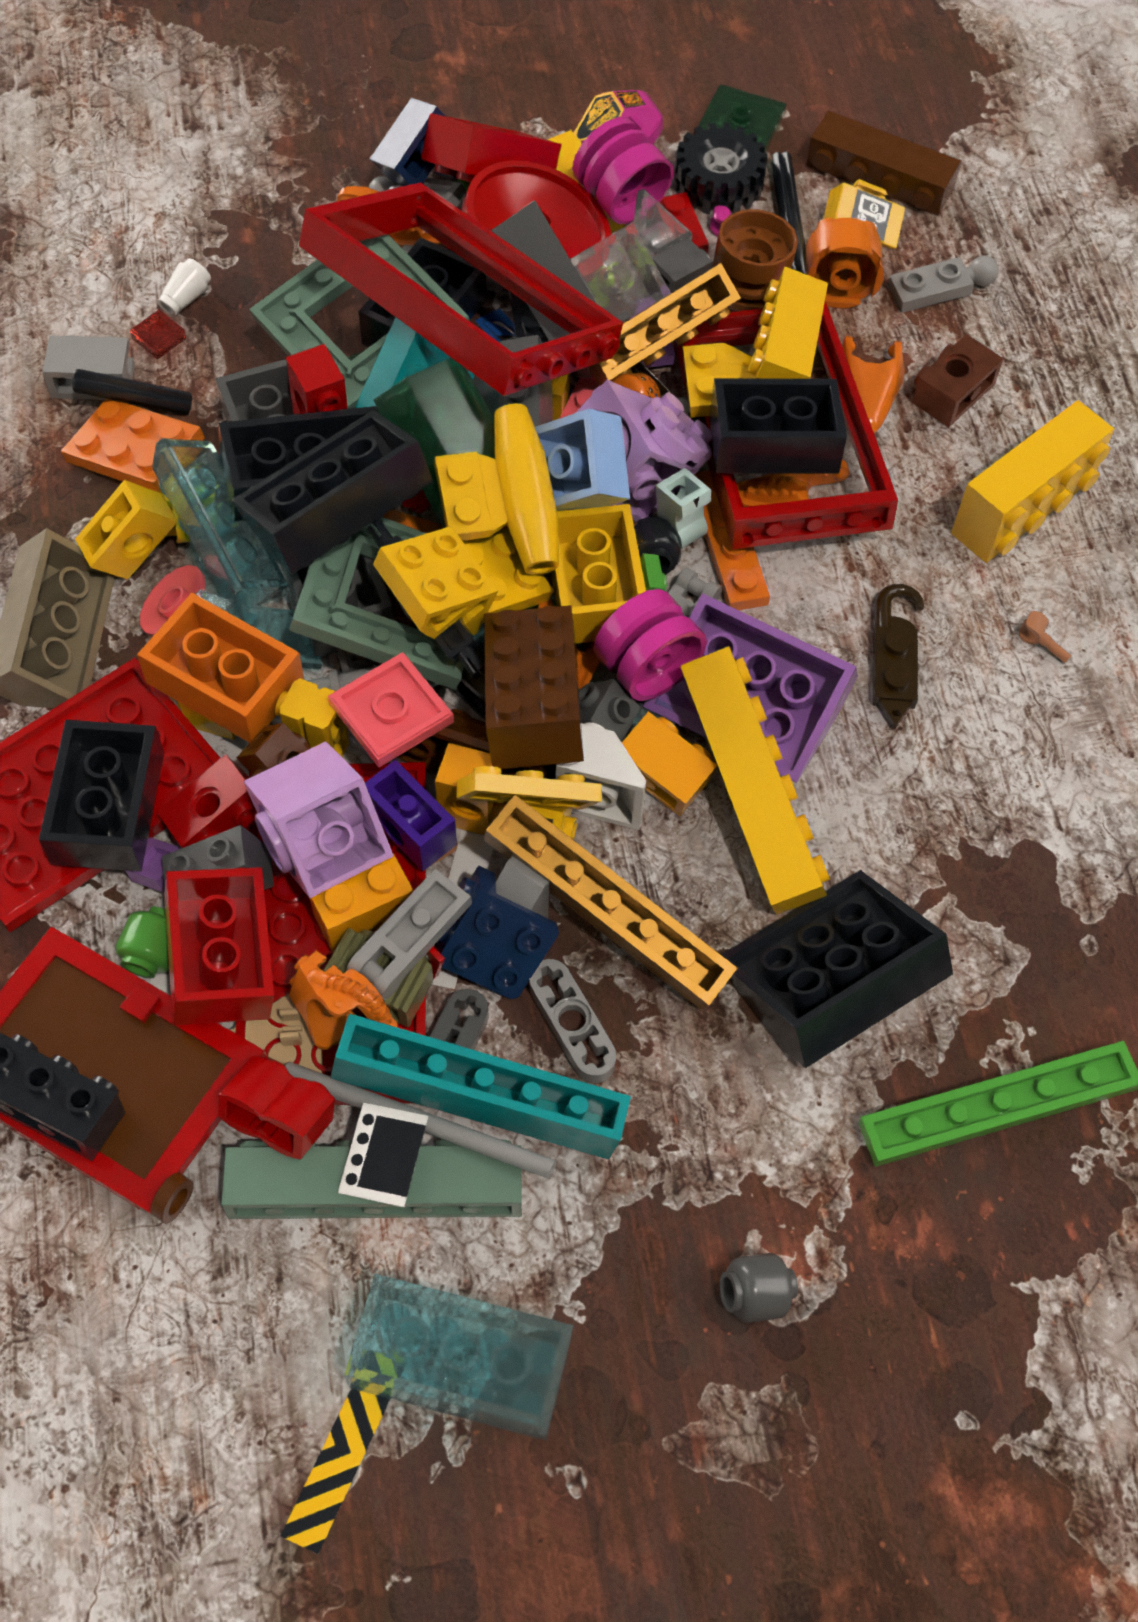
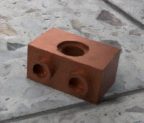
(956, 380)

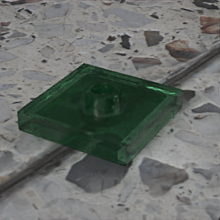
(746, 110)

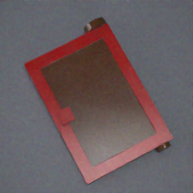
(124, 1031)

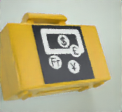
(867, 203)

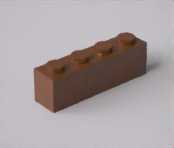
(885, 160)

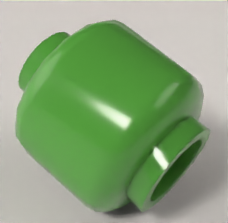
(144, 943)

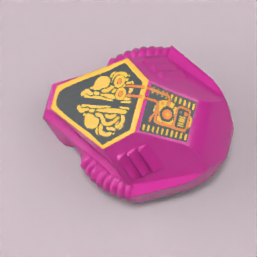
(630, 104)

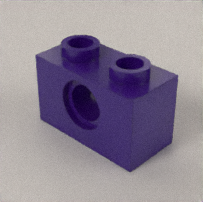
(411, 816)

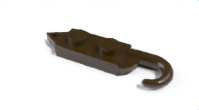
(895, 655)

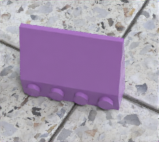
(794, 681)

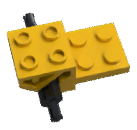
(454, 582)

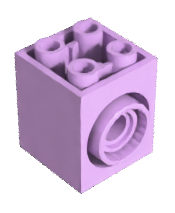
(645, 459)
(317, 819)

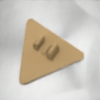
(295, 1033)

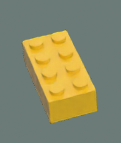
(1032, 481)

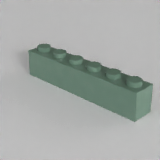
(444, 1185)

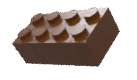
(532, 688)

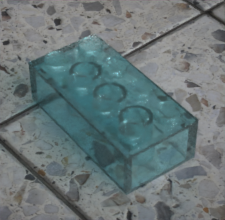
(459, 1356)

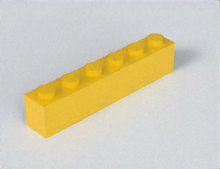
(753, 781)

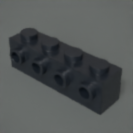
(56, 1098)

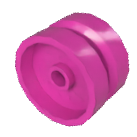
(648, 644)

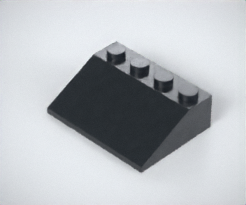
(838, 966)

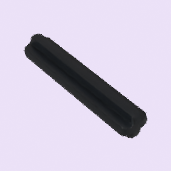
(132, 391)

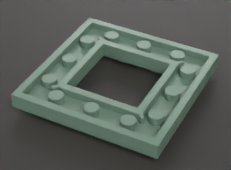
(288, 311)
(328, 619)

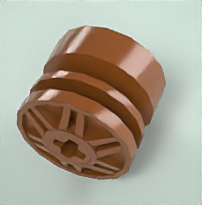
(753, 251)

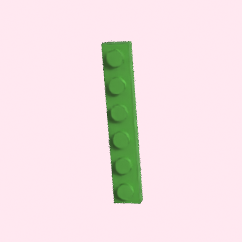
(999, 1103)

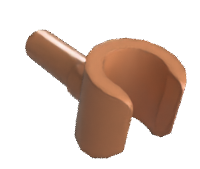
(1033, 632)

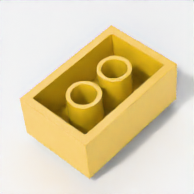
(596, 565)

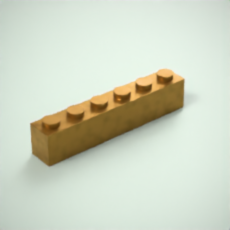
(610, 903)

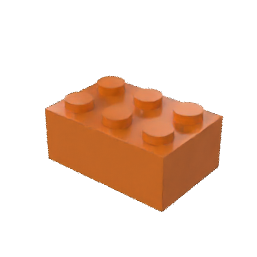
(220, 666)

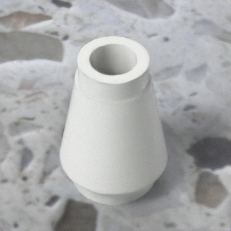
(184, 286)

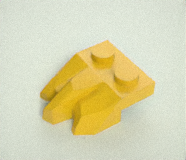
(708, 362)

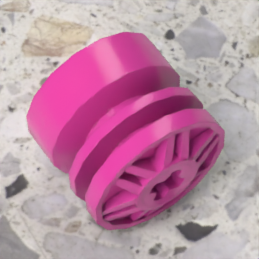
(618, 164)

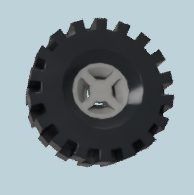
(720, 167)

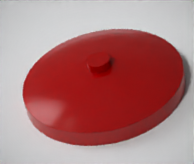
(513, 184)

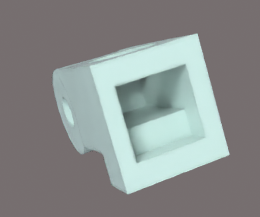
(686, 509)

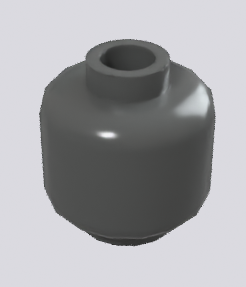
(758, 1288)

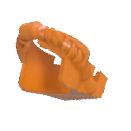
(329, 996)

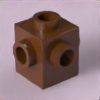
(271, 747)

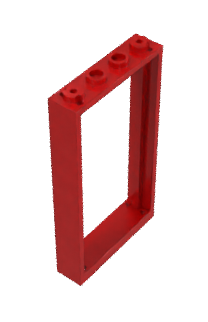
(333, 237)
(808, 517)

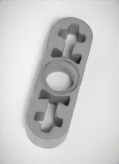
(598, 1042)

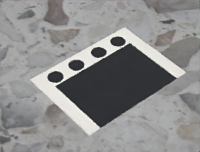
(383, 1154)

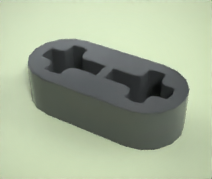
(449, 1020)

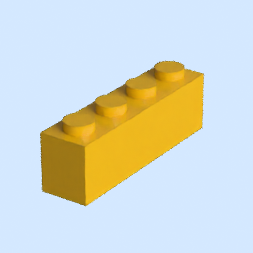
(788, 327)

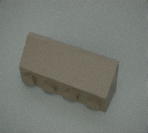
(51, 622)

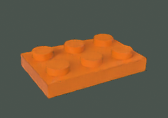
(122, 442)

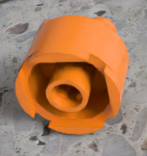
(847, 258)

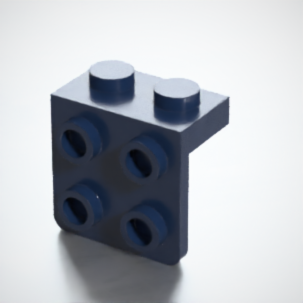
(496, 939)

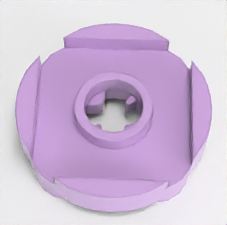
(677, 432)

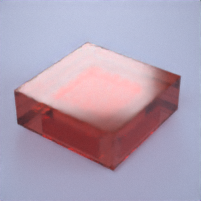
(158, 334)

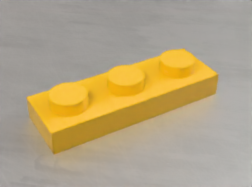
(566, 791)

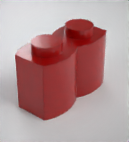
(276, 1106)

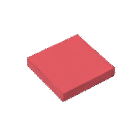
(391, 709)

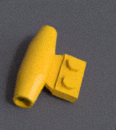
(511, 490)

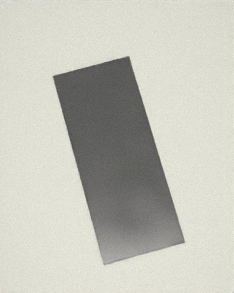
(535, 238)

